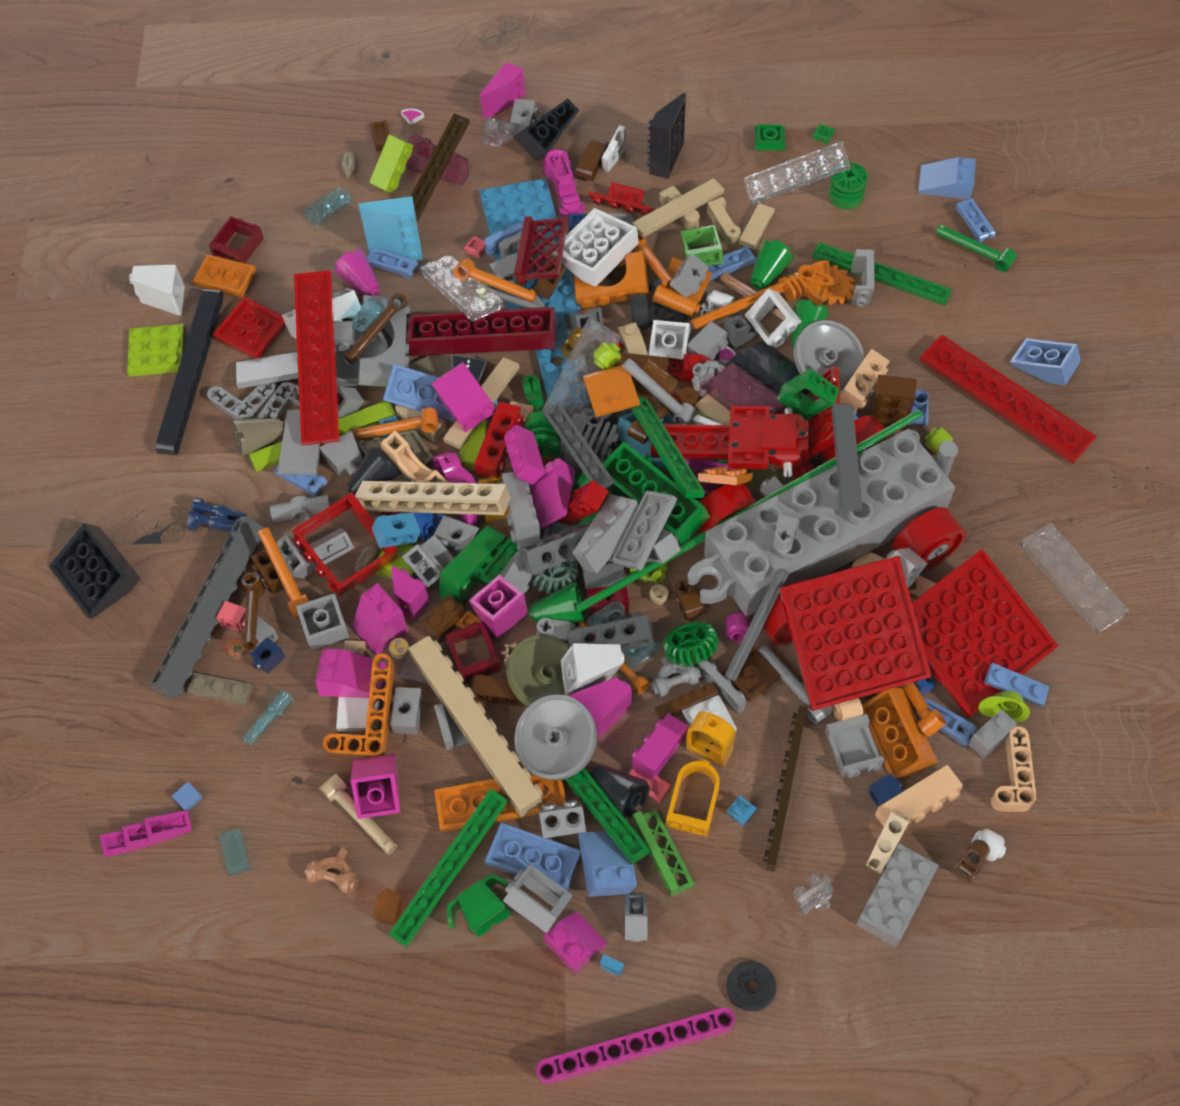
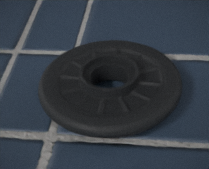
(655, 311)
(751, 1000)

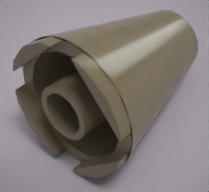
(255, 433)

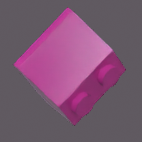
(574, 941)

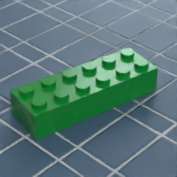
(636, 475)

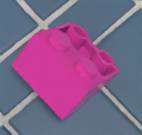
(409, 594)

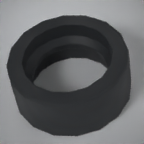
(639, 309)

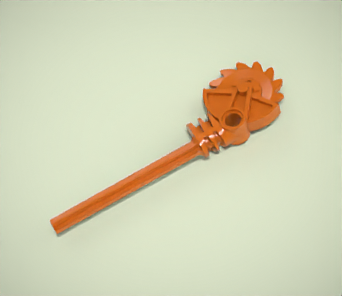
(816, 282)

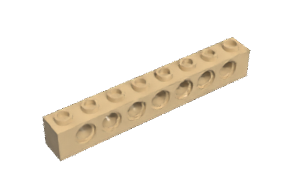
(434, 497)

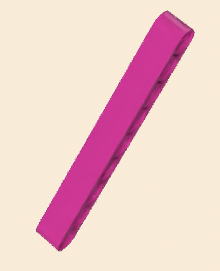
(627, 1054)

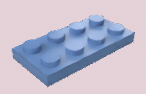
(413, 390)
(517, 849)

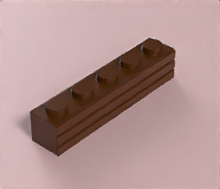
(687, 700)

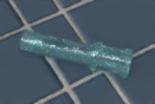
(274, 710)

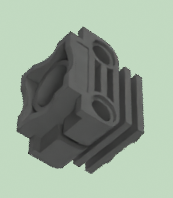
(597, 436)

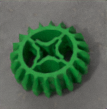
(690, 643)

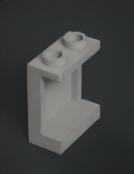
(863, 263)
(853, 746)

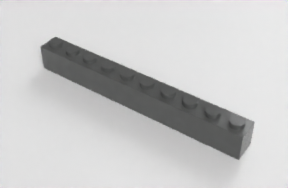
(202, 615)

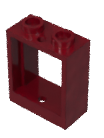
(218, 244)
(483, 667)

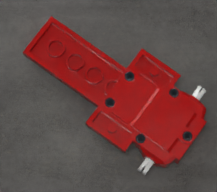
(748, 441)

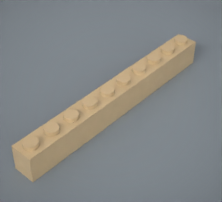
(475, 726)

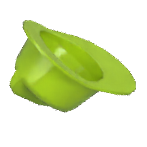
(1009, 701)

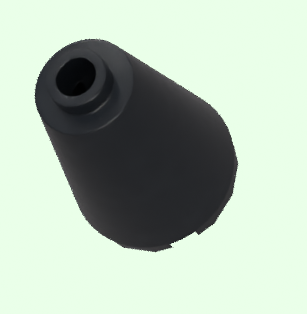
(372, 468)
(621, 788)

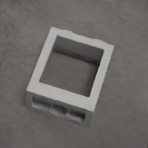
(544, 888)

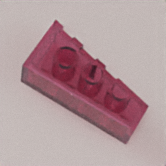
(455, 172)

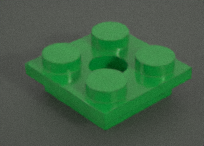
(774, 143)

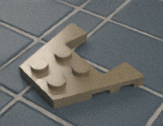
(415, 443)

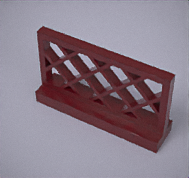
(529, 236)

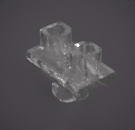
(816, 896)

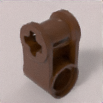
(688, 600)
(970, 862)

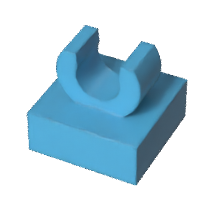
(741, 810)

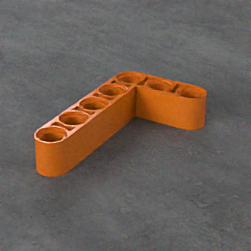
(373, 716)

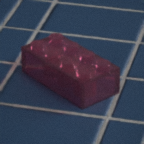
(738, 388)

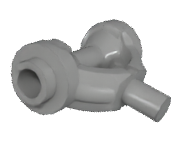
(662, 684)

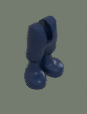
(223, 518)

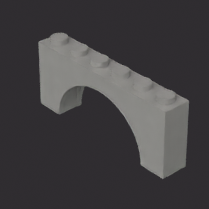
(376, 370)

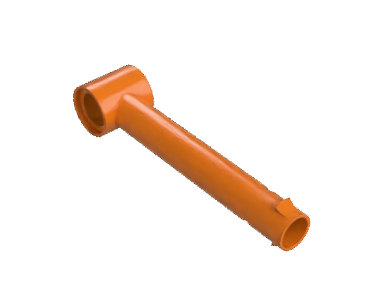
(653, 262)
(491, 280)
(427, 422)
(282, 571)
(930, 720)

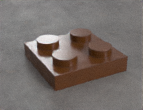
(754, 676)

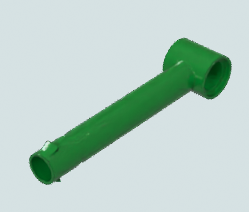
(1003, 259)

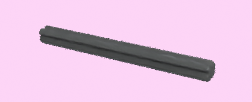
(756, 624)

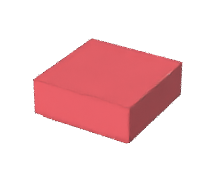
(475, 247)

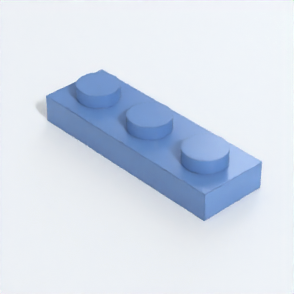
(1009, 680)

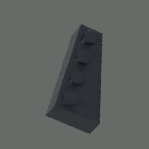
(545, 131)

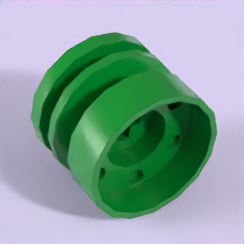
(848, 187)
(545, 435)

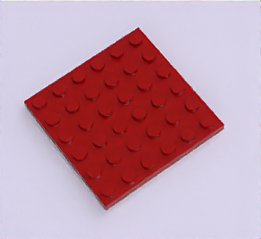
(973, 622)
(855, 632)

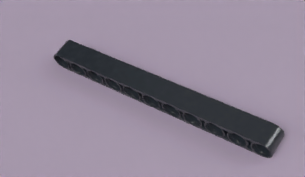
(189, 372)

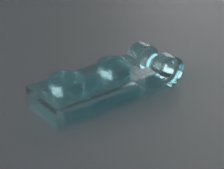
(327, 205)

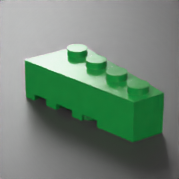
(463, 571)

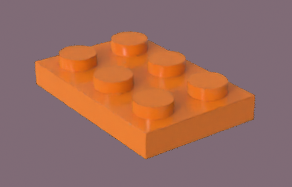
(224, 275)
(723, 476)

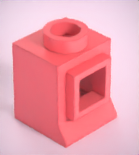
(232, 616)

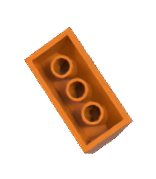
(898, 734)

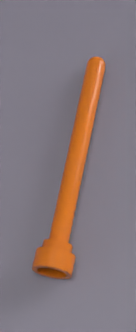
(638, 683)

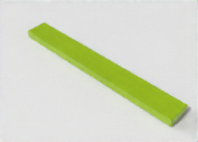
(367, 417)

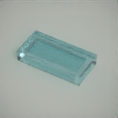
(235, 852)

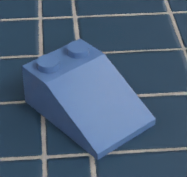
(948, 178)
(1047, 360)
(605, 866)

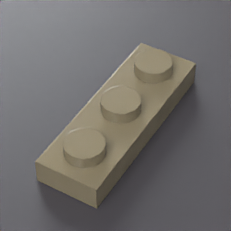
(220, 689)

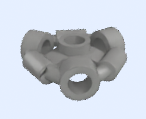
(703, 374)

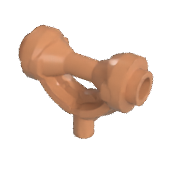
(318, 871)

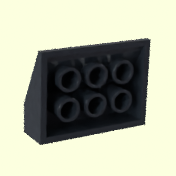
(666, 137)
(767, 366)
(93, 570)

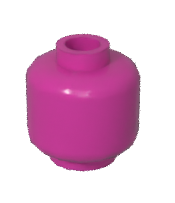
(736, 626)

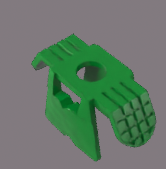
(479, 906)

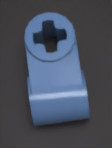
(923, 397)

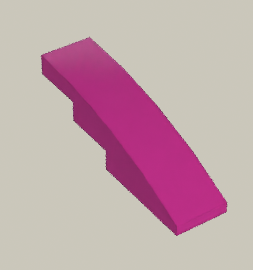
(145, 834)

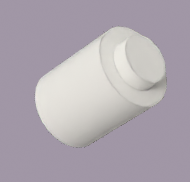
(719, 299)

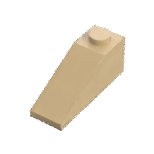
(632, 339)

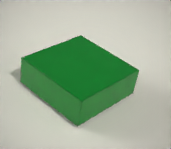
(823, 133)

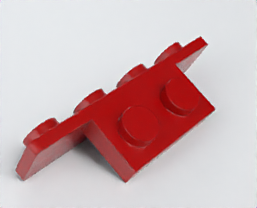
(623, 196)

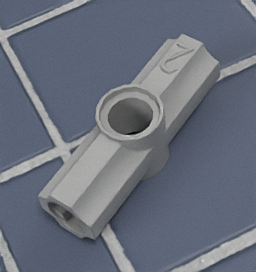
(299, 508)

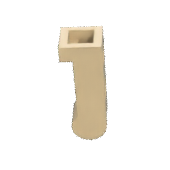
(691, 219)
(722, 221)
(406, 413)
(888, 840)

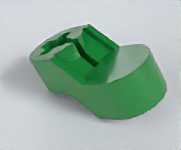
(533, 391)

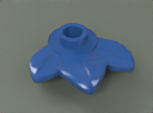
(428, 524)

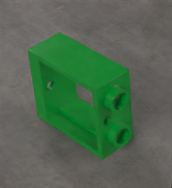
(800, 403)

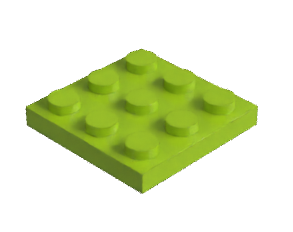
(155, 349)

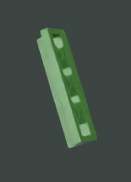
(656, 852)

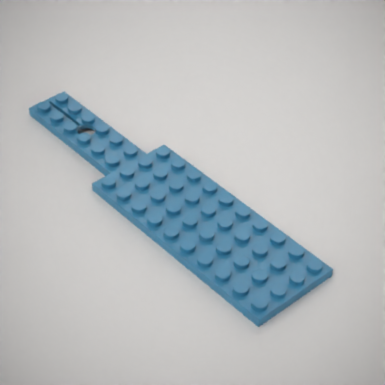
(507, 207)

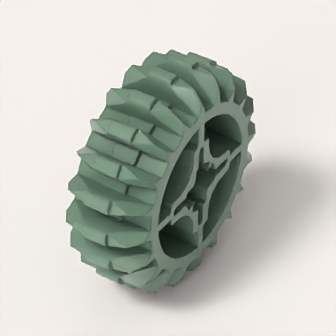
(558, 579)

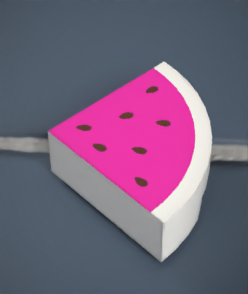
(412, 115)
(726, 355)

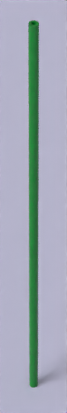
(701, 538)

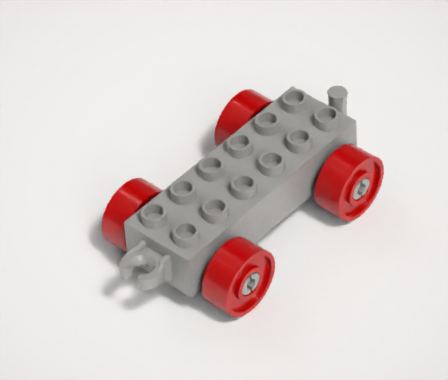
(902, 500)

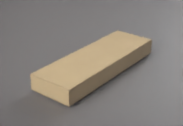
(756, 226)

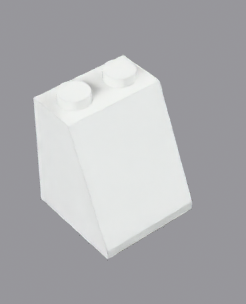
(159, 287)
(589, 665)

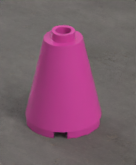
(357, 272)

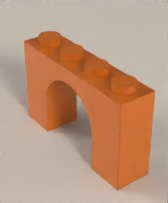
(633, 283)

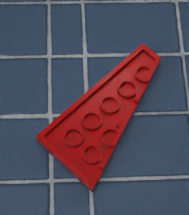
(821, 425)

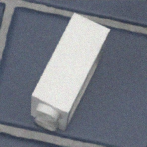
(762, 307)

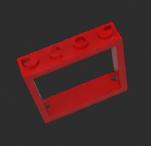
(325, 516)

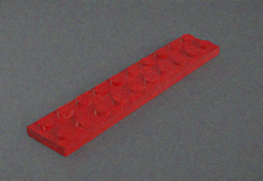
(316, 358)
(1007, 399)

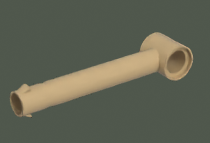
(335, 789)

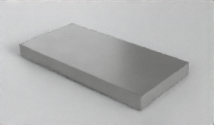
(266, 370)
(294, 457)
(644, 530)

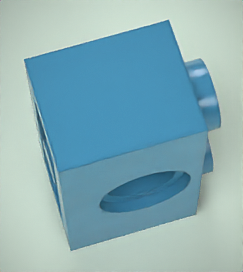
(396, 529)

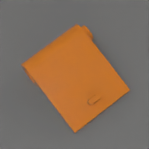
(674, 300)
(611, 390)

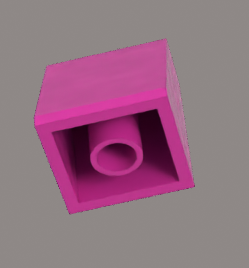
(463, 397)
(499, 606)
(378, 619)
(606, 702)
(375, 786)

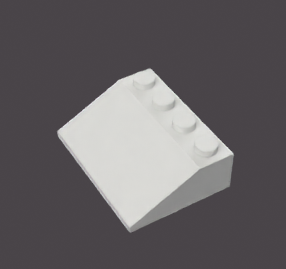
(597, 246)

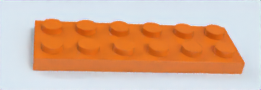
(459, 802)

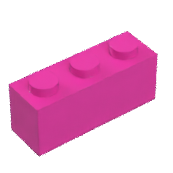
(524, 454)
(659, 746)

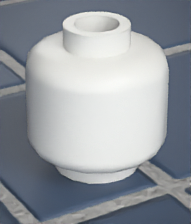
(995, 842)

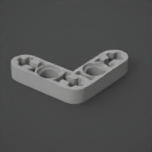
(278, 396)
(241, 406)

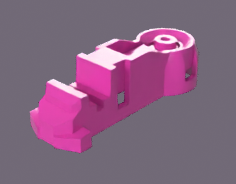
(563, 182)
(451, 469)

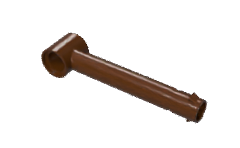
(376, 327)
(636, 430)
(254, 590)

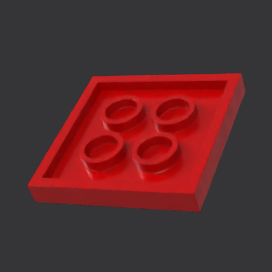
(250, 328)

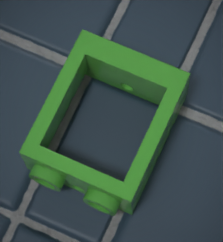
(708, 255)

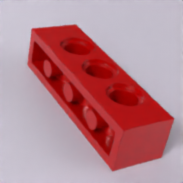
(485, 463)
(584, 502)

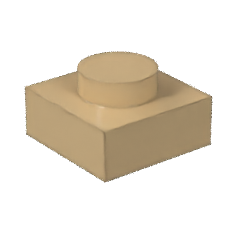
(357, 647)

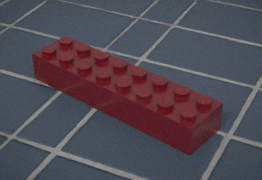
(492, 333)

